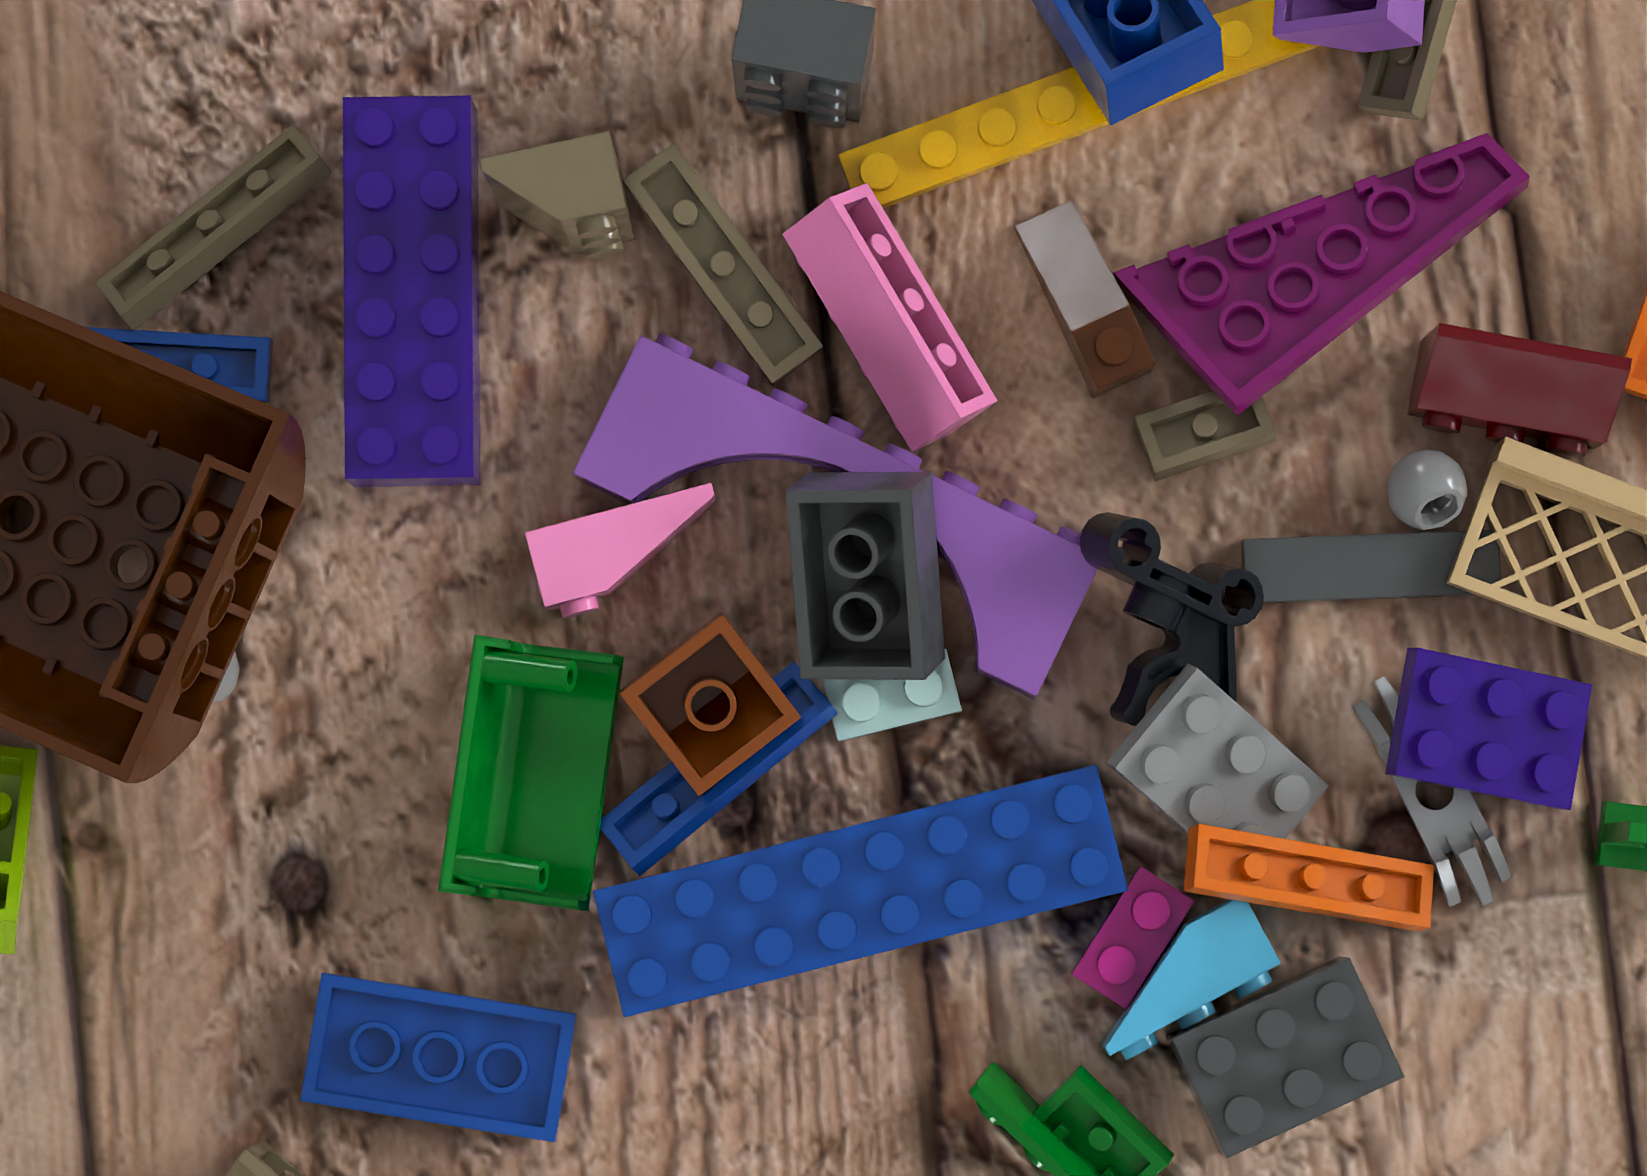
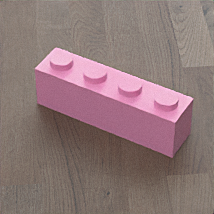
(889, 316)

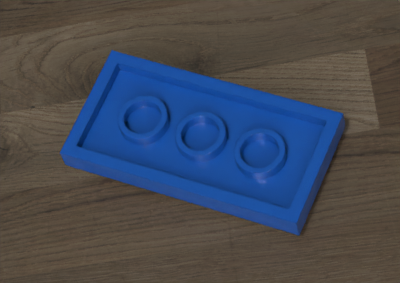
(438, 1057)

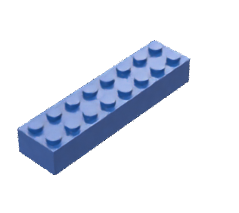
(860, 890)

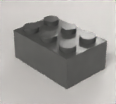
(804, 58)
(865, 575)
(1285, 1056)

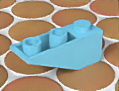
(1201, 962)

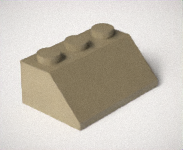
(566, 192)

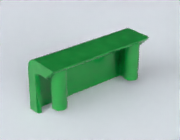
(531, 773)

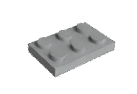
(1215, 763)

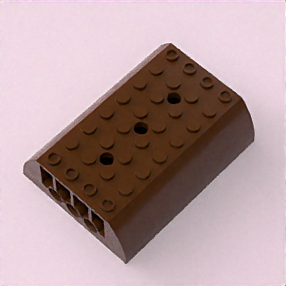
(116, 461)

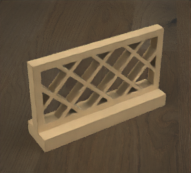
(1571, 487)

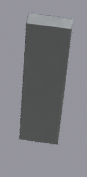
(1364, 566)

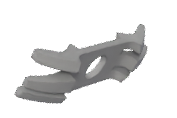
(1442, 829)

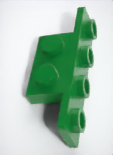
(1074, 1129)

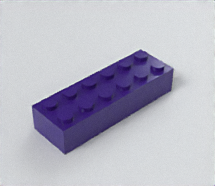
(411, 291)

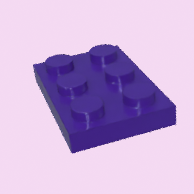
(1488, 729)

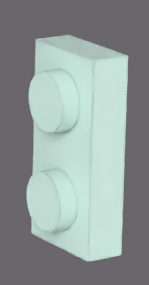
(887, 704)

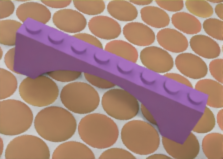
(684, 418)

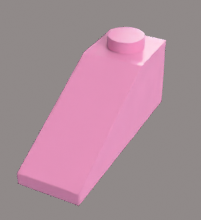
(603, 550)

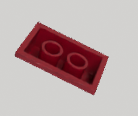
(1517, 388)

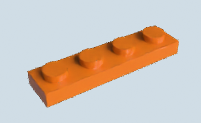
(1308, 877)

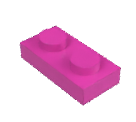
(1132, 937)

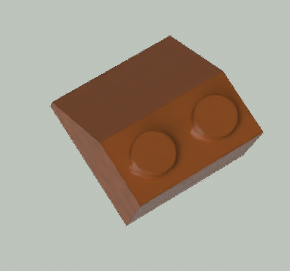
(709, 704)

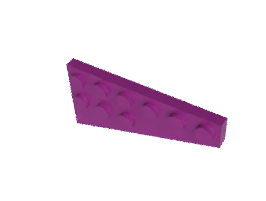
(1300, 277)

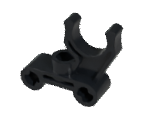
(1181, 604)

